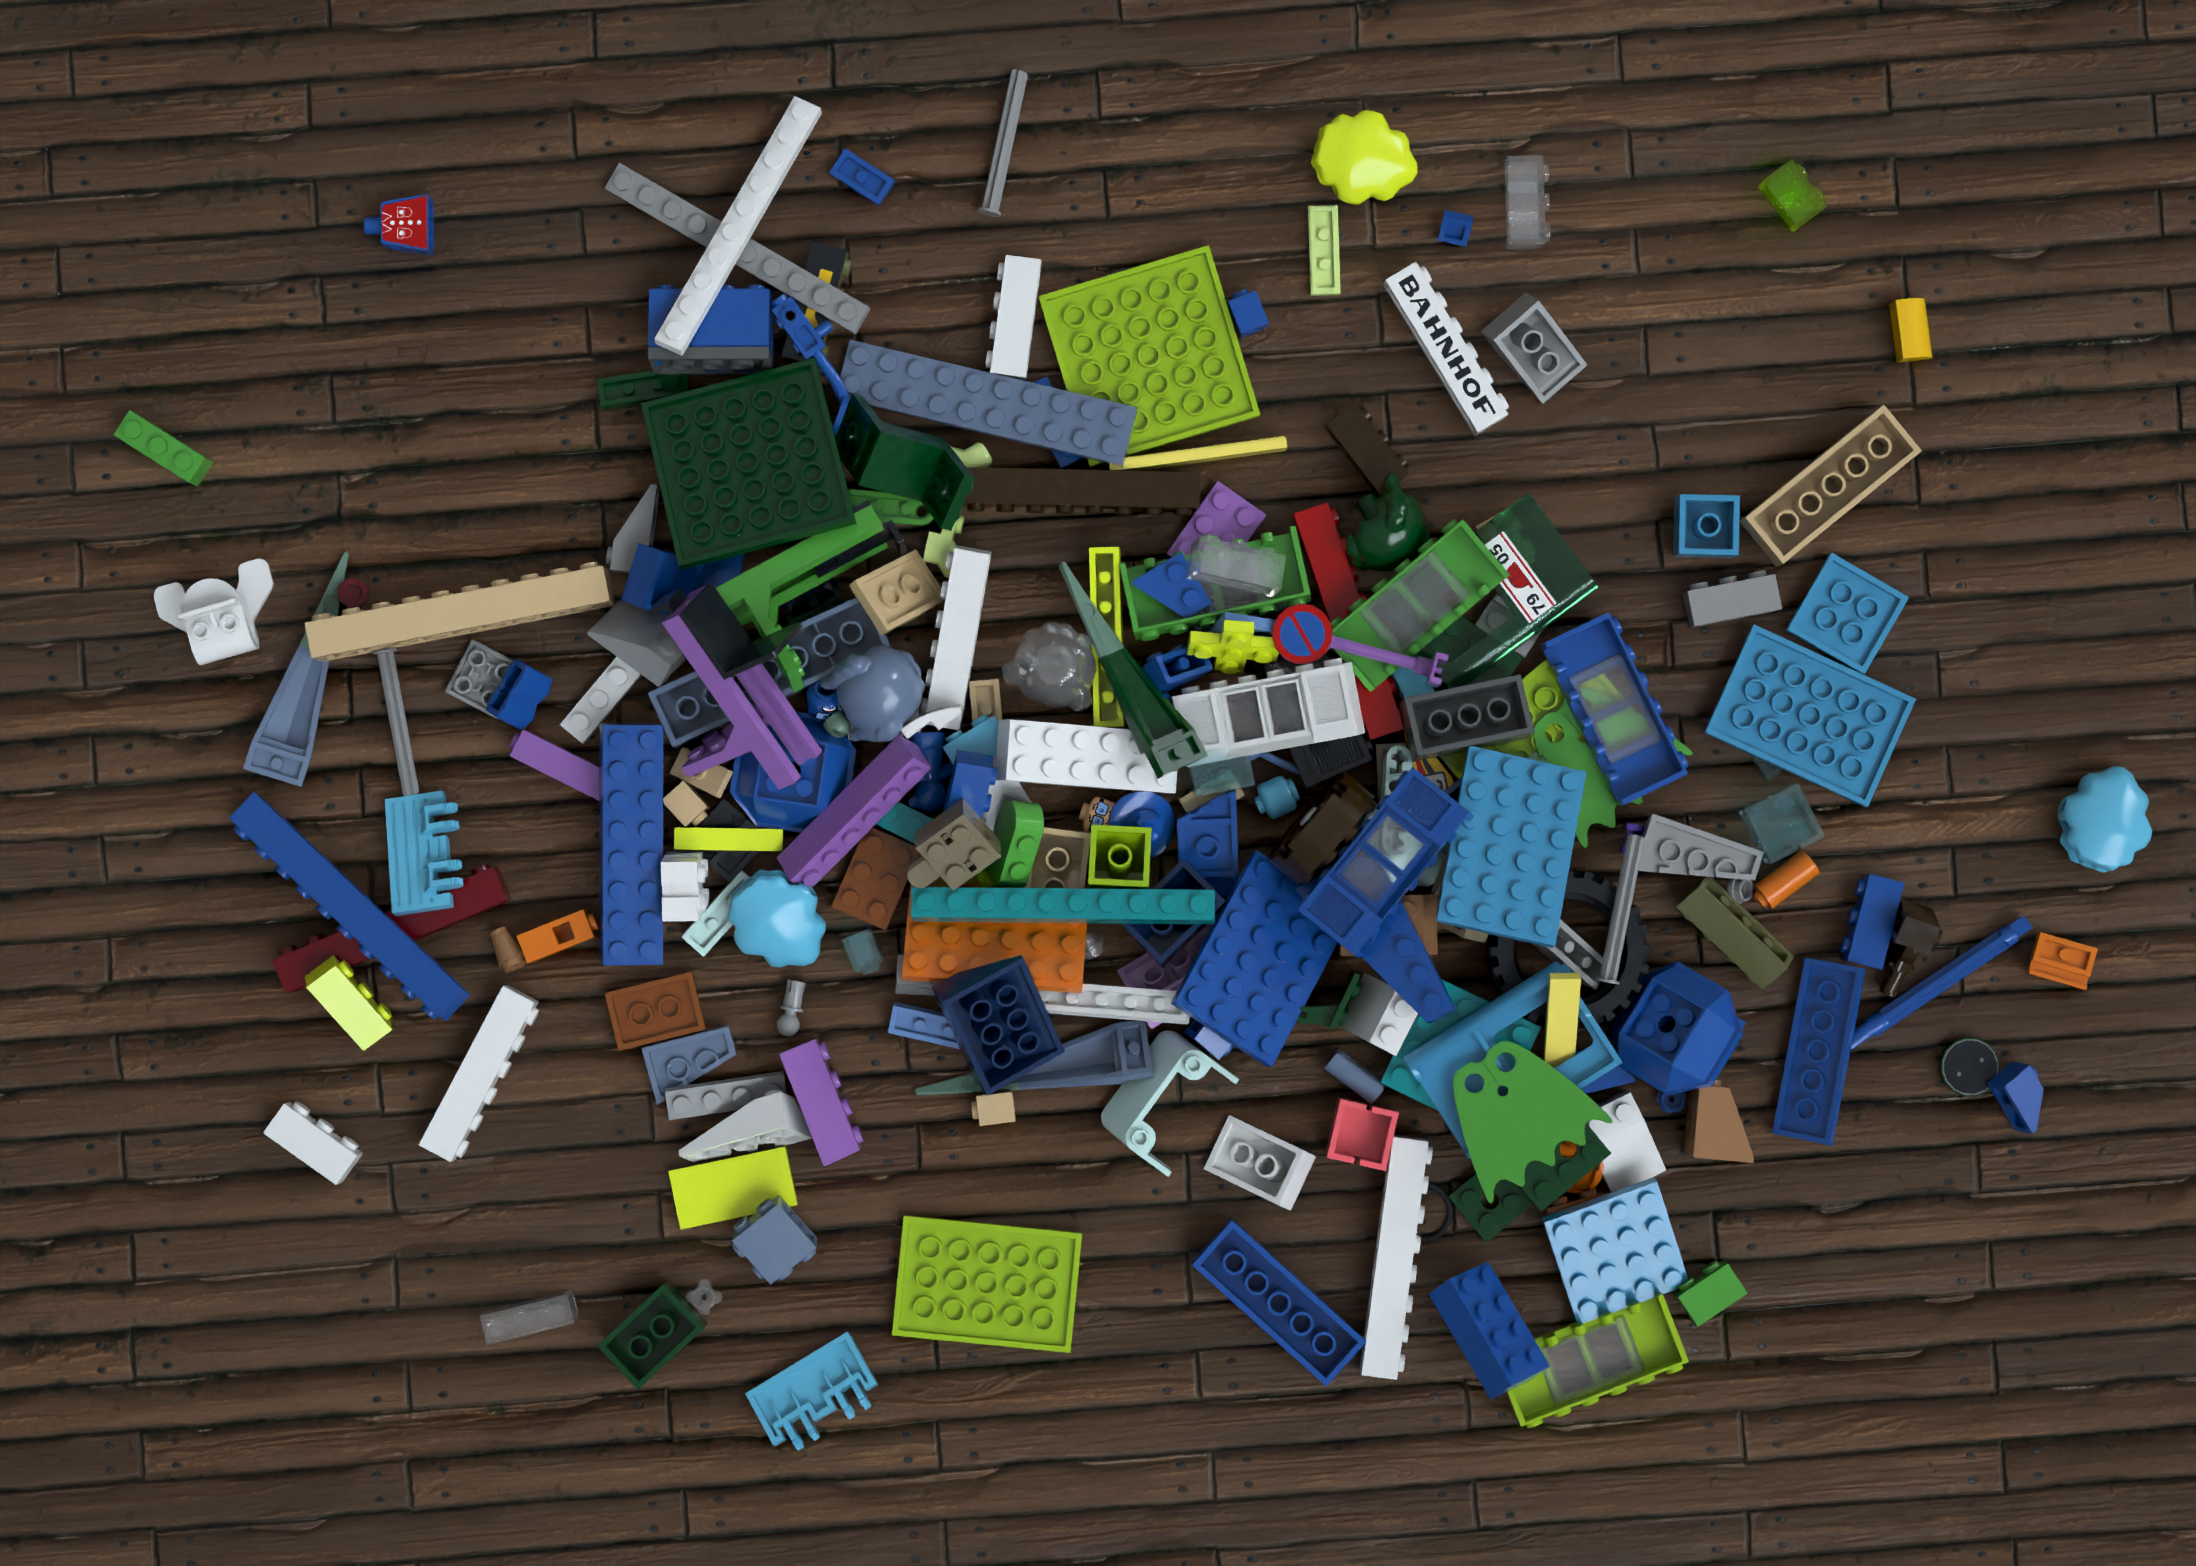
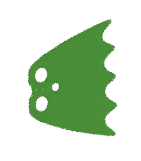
(1597, 799)
(1525, 1123)

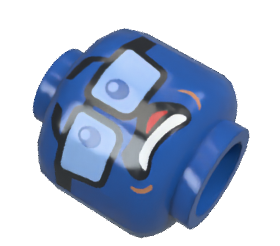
(821, 702)

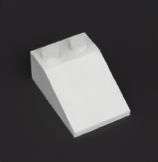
(1629, 1141)
(1259, 1162)

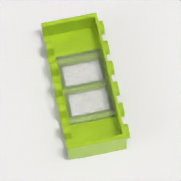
(1600, 1360)

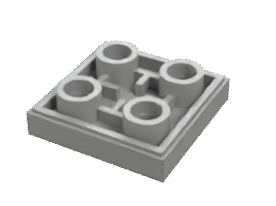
(478, 675)

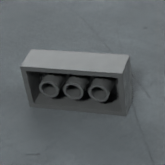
(1465, 717)

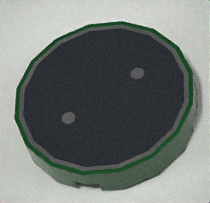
(1968, 1066)

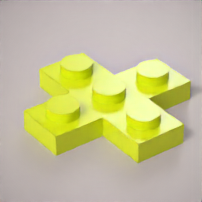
(1232, 646)

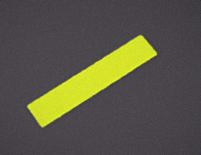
(728, 839)

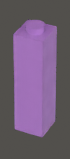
(556, 762)

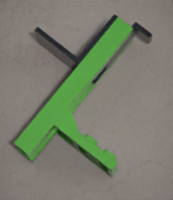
(809, 563)

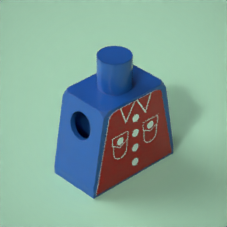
(405, 224)

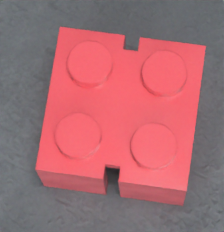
(1361, 1133)

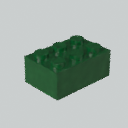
(652, 1334)

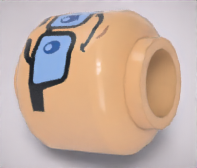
(1095, 813)

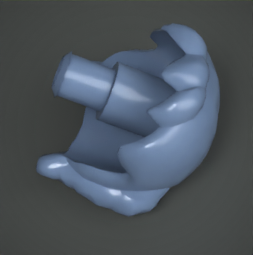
(877, 691)

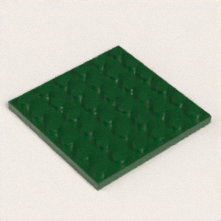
(748, 464)

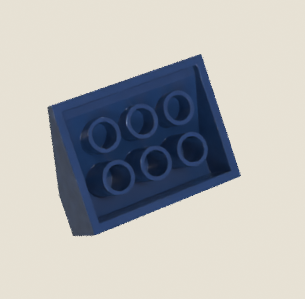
(998, 1021)

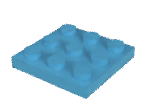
(1847, 613)

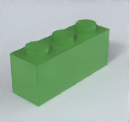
(163, 448)

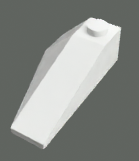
(763, 1120)

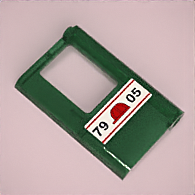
(1541, 586)

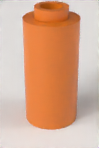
(1785, 880)

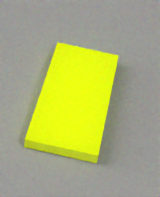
(731, 1186)

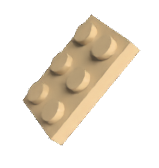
(898, 592)

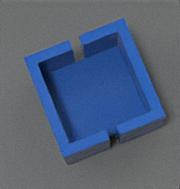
(655, 575)

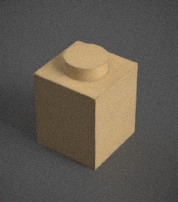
(686, 805)
(994, 1108)

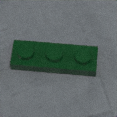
(638, 388)

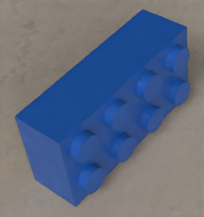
(1489, 1330)

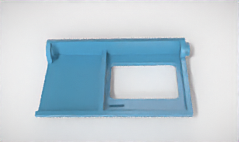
(1472, 1037)

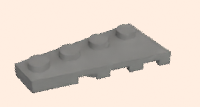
(1690, 851)

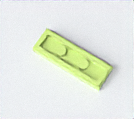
(1324, 250)

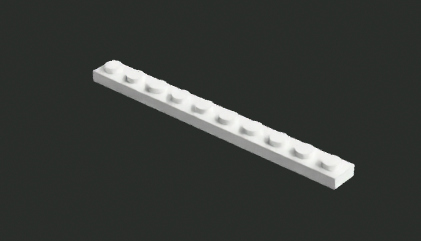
(738, 226)

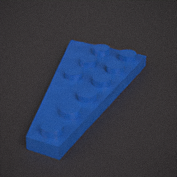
(1404, 963)

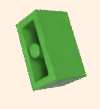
(1709, 1292)

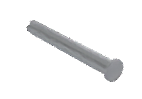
(1004, 143)
(397, 721)
(1621, 909)

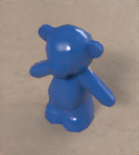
(929, 791)

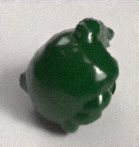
(1390, 529)

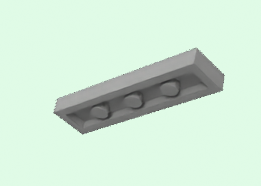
(720, 1095)

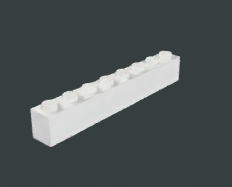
(1394, 1257)

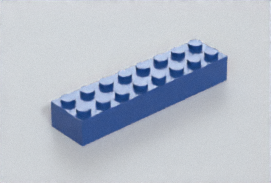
(630, 843)

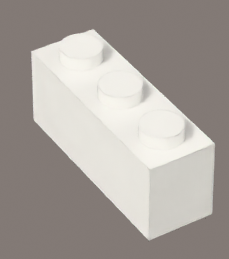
(313, 1141)

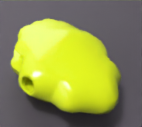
(1363, 158)

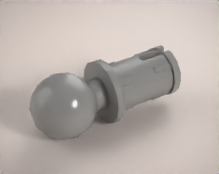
(788, 1022)

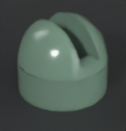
(837, 725)

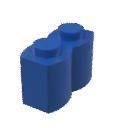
(519, 694)

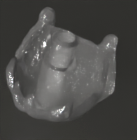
(1053, 667)

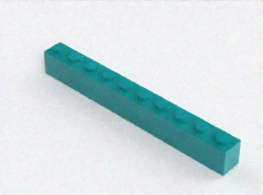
(1063, 905)

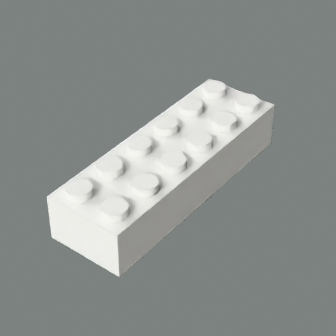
(1075, 757)

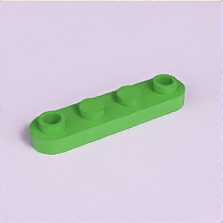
(891, 506)

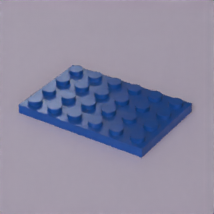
(1256, 963)

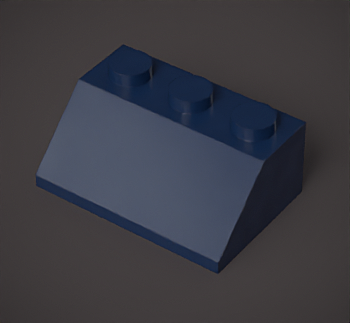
(1166, 940)

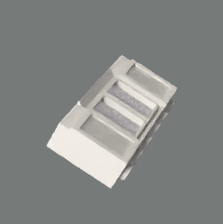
(1273, 711)

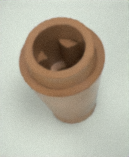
(507, 950)

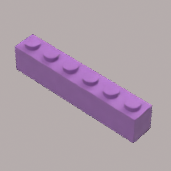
(854, 812)

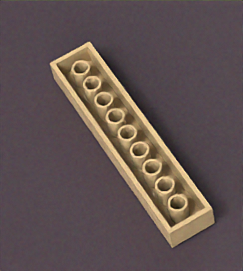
(460, 613)

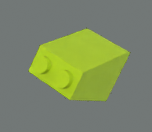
(1119, 857)

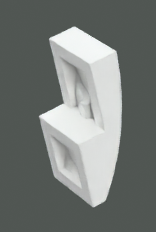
(939, 717)

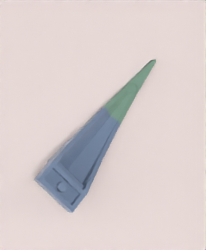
(289, 726)
(1097, 1058)

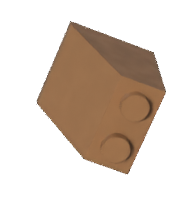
(1715, 1126)

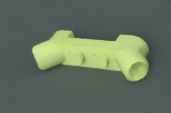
(940, 544)

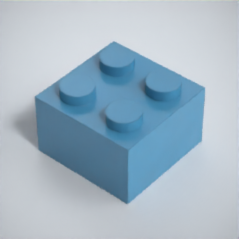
(1706, 526)

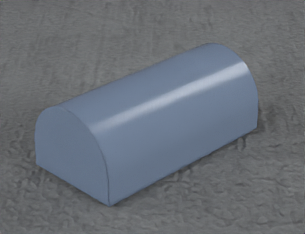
(1354, 1076)

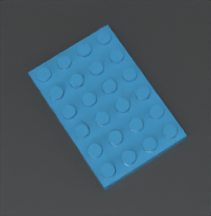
(1809, 715)
(1515, 854)

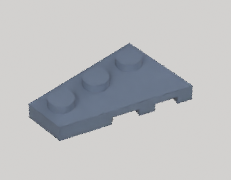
(686, 1058)

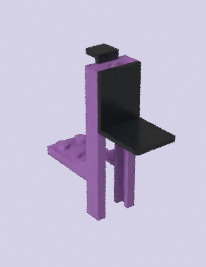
(717, 651)

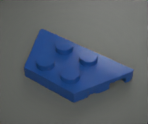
(1211, 841)

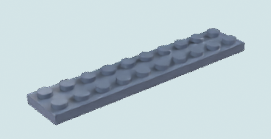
(989, 403)

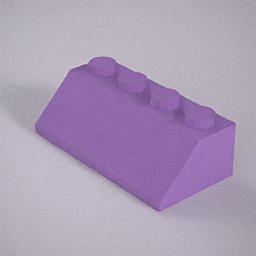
(821, 1102)

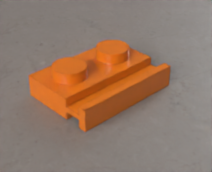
(2061, 960)

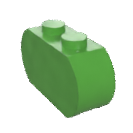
(1020, 833)

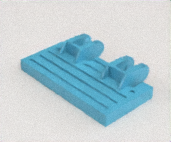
(419, 854)
(810, 1388)

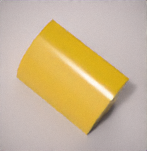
(1910, 330)

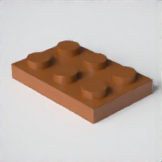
(875, 878)
(655, 1011)

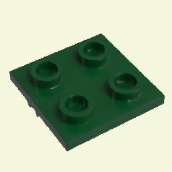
(1333, 1014)

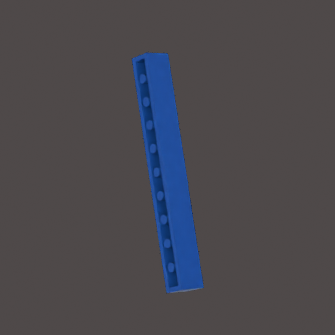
(349, 906)

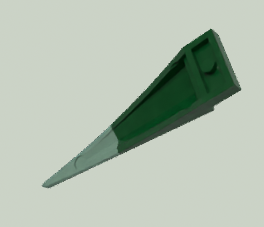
(1152, 719)

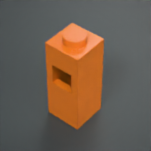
(558, 935)

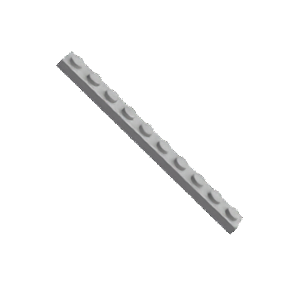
(754, 258)

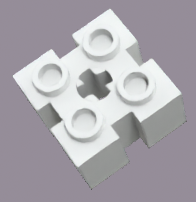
(682, 885)

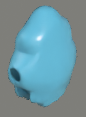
(2105, 820)
(777, 919)

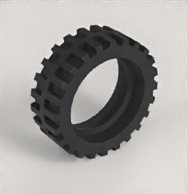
(1610, 997)

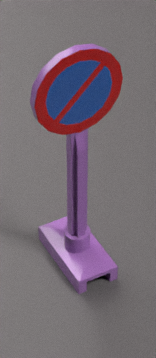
(1305, 635)

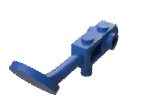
(809, 343)

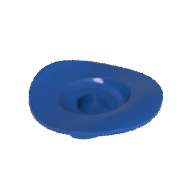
(1149, 811)

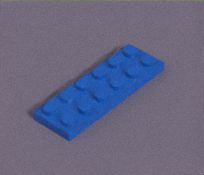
(1818, 1051)

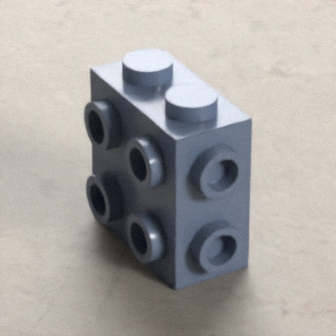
(773, 1240)

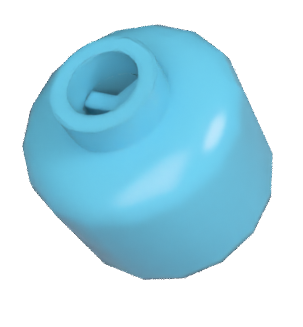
(1276, 797)

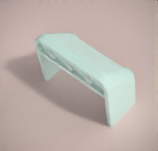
(1135, 1098)

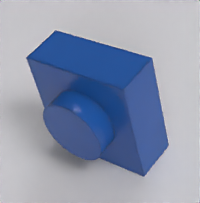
(1455, 228)

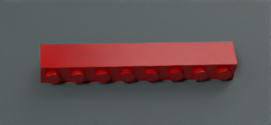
(1338, 592)

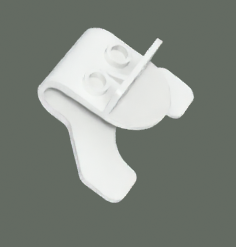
(217, 615)

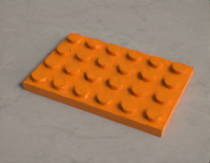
(944, 948)

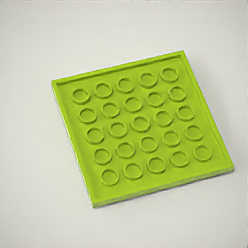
(1157, 344)

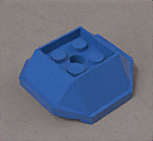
(803, 801)
(1698, 1044)

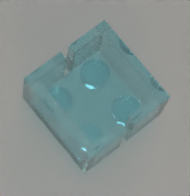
(1781, 821)

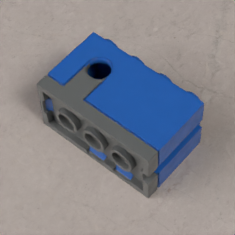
(730, 341)

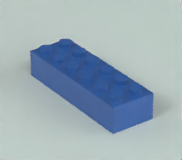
(1278, 1301)

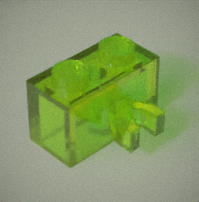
(1793, 195)

